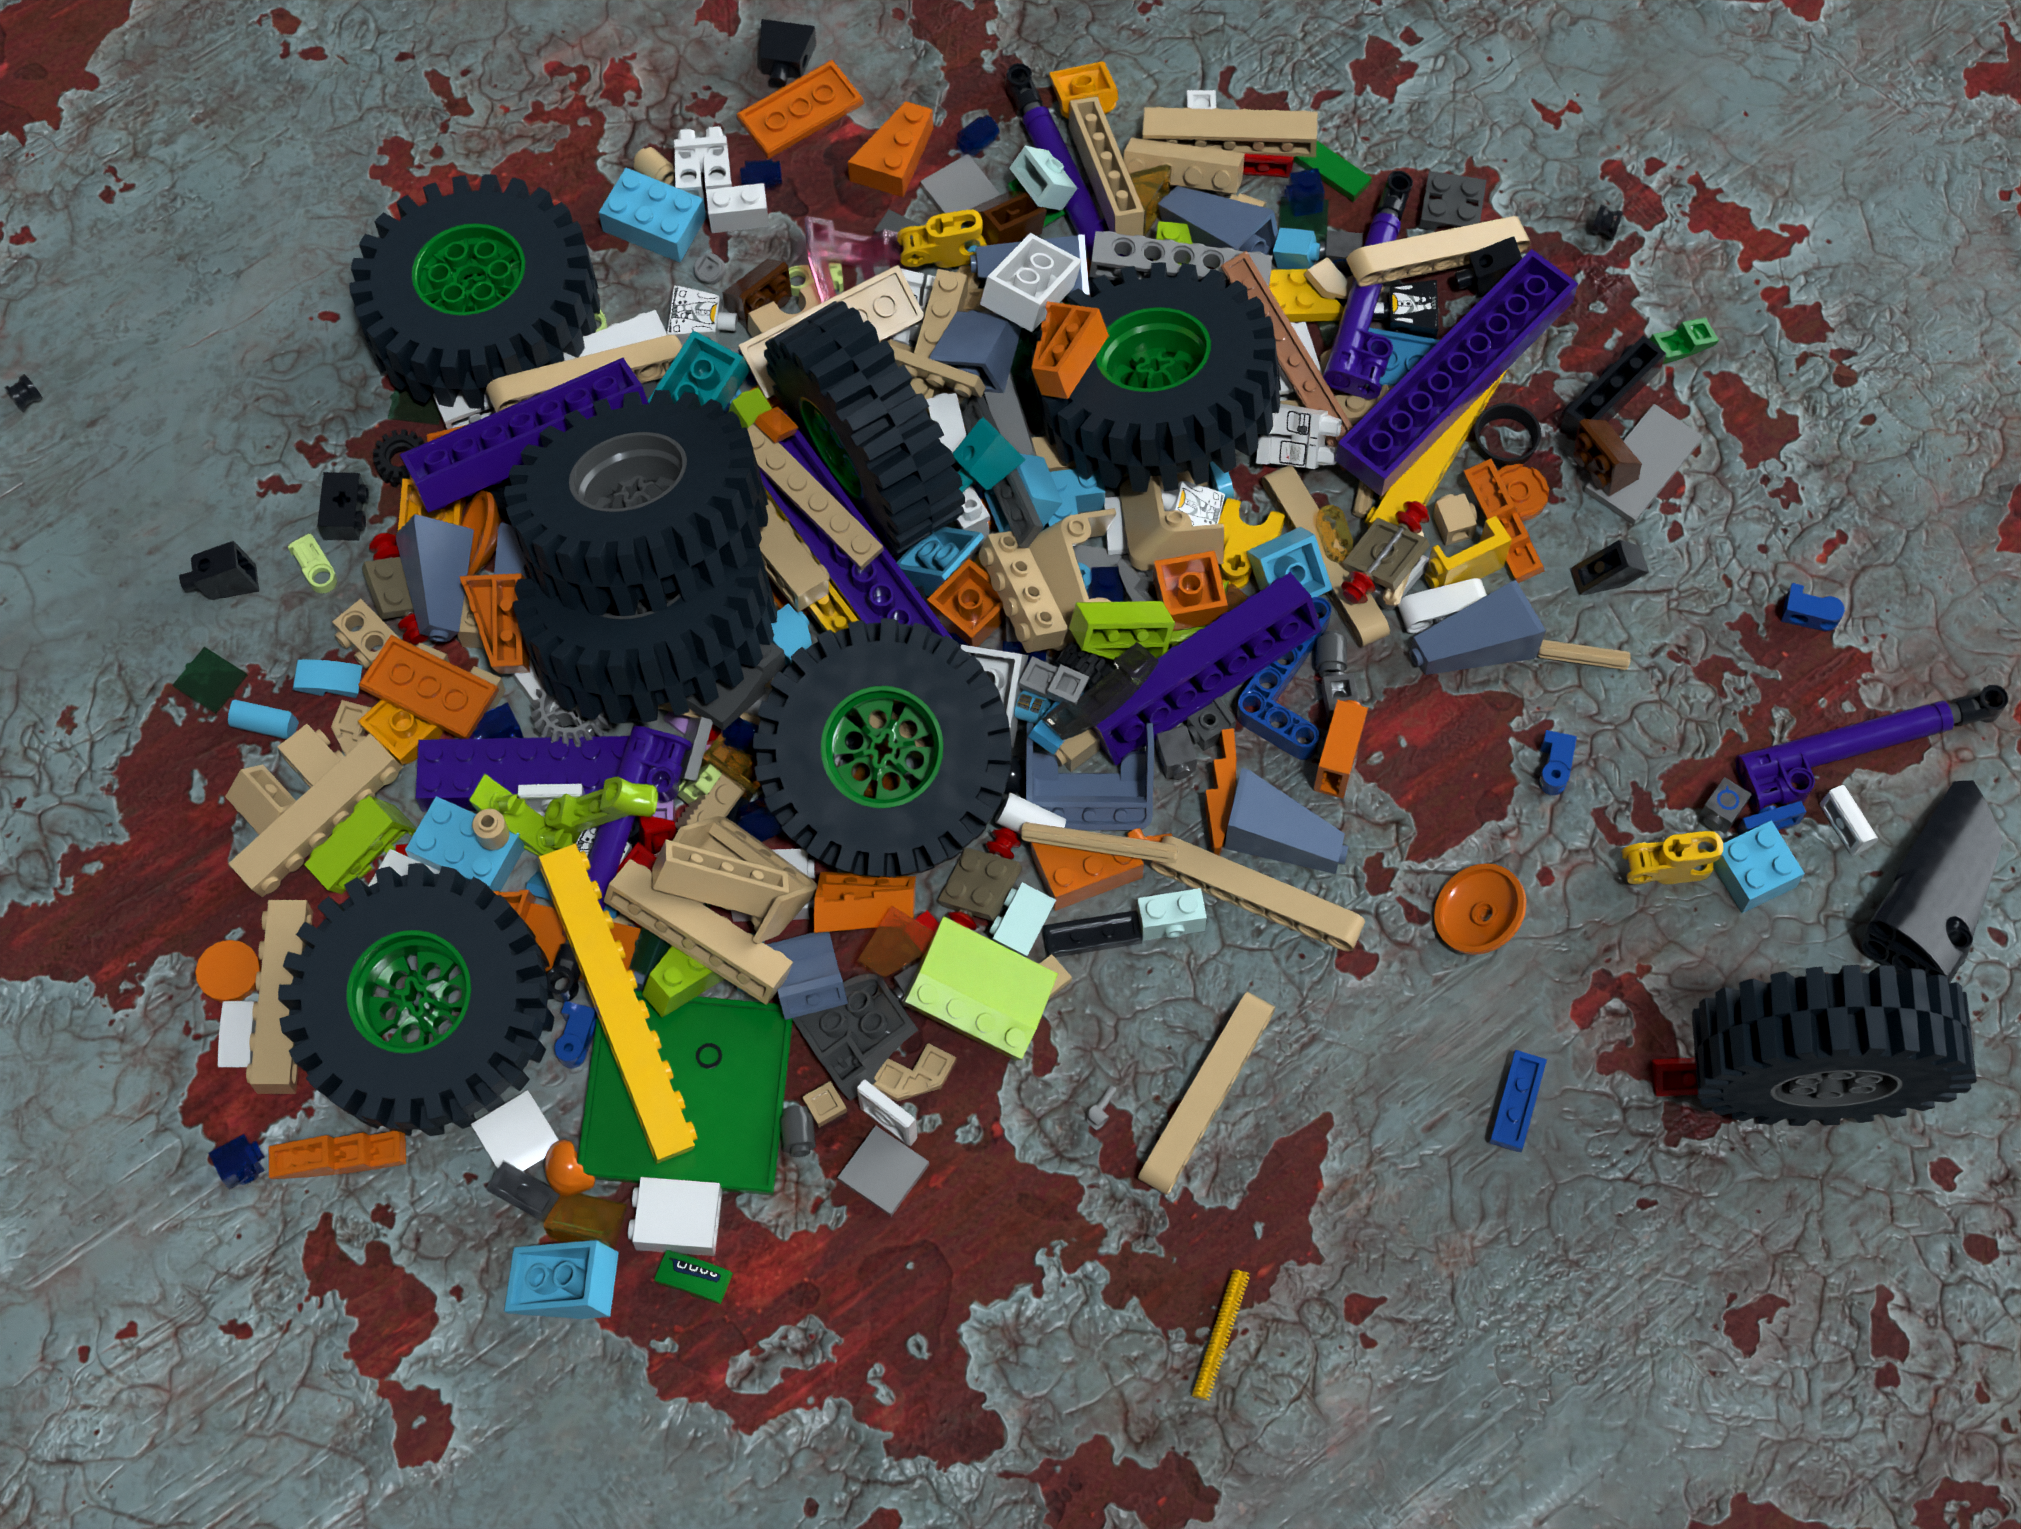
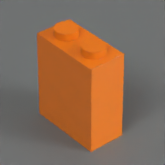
(1340, 748)

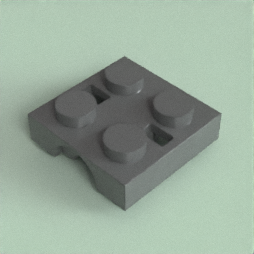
(1452, 207)

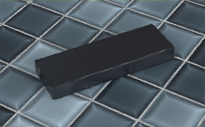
(1092, 934)

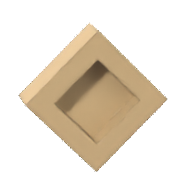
(824, 1104)

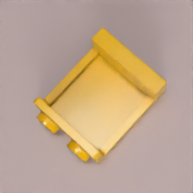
(1473, 562)

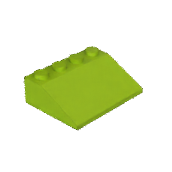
(980, 989)

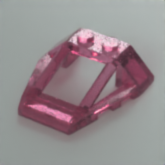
(845, 248)

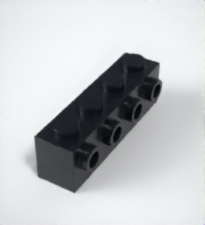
(1616, 385)

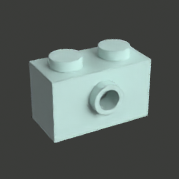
(1043, 178)
(1171, 914)
(1023, 919)

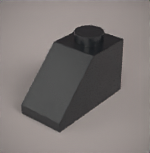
(1610, 568)

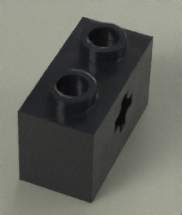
(342, 506)

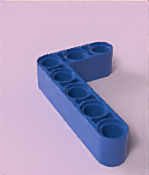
(1266, 699)

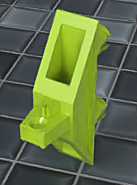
(520, 818)

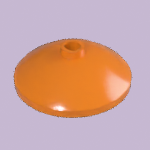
(485, 520)
(1470, 899)

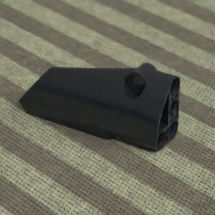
(1939, 888)

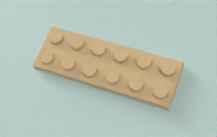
(882, 300)

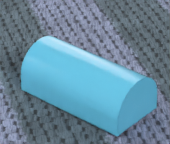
(262, 719)

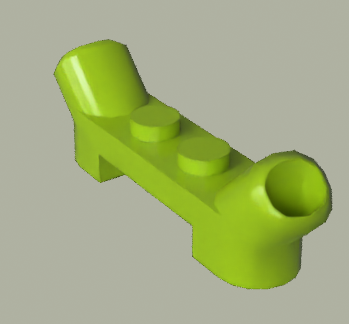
(614, 801)

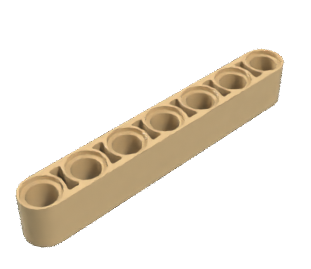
(1431, 251)
(646, 359)
(1293, 499)
(1262, 895)
(1206, 1093)

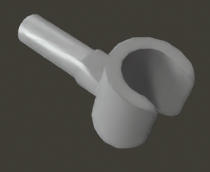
(1096, 1115)

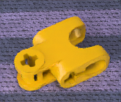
(941, 240)
(1242, 537)
(1673, 859)

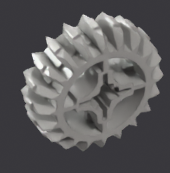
(549, 722)

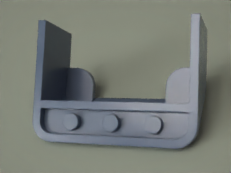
(1094, 799)

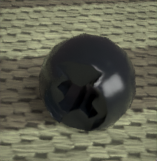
(1017, 776)

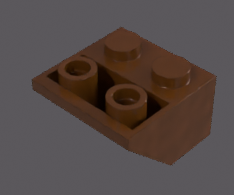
(1010, 217)
(758, 288)
(1605, 456)

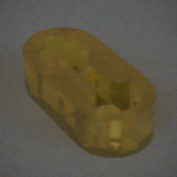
(1328, 535)

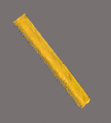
(1220, 1334)

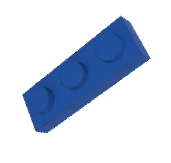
(1518, 1101)

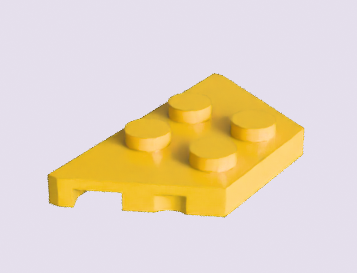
(1300, 298)

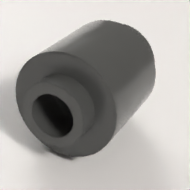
(1331, 653)
(797, 1131)

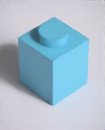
(1296, 249)

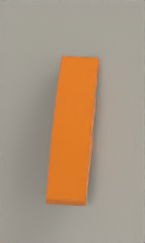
(1496, 501)
(1220, 800)
(337, 1155)

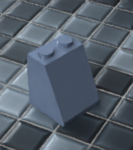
(979, 345)

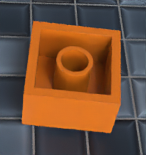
(1191, 589)
(968, 604)

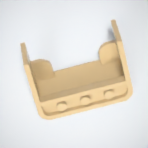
(1160, 533)
(1058, 561)
(729, 839)

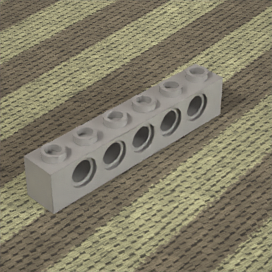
(1139, 248)

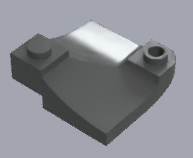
(736, 700)
(859, 1035)

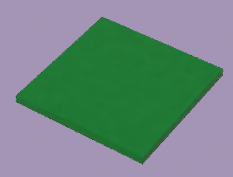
(730, 1106)

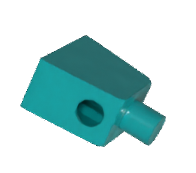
(985, 456)

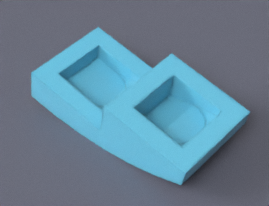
(327, 676)

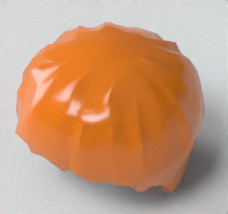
(564, 1172)

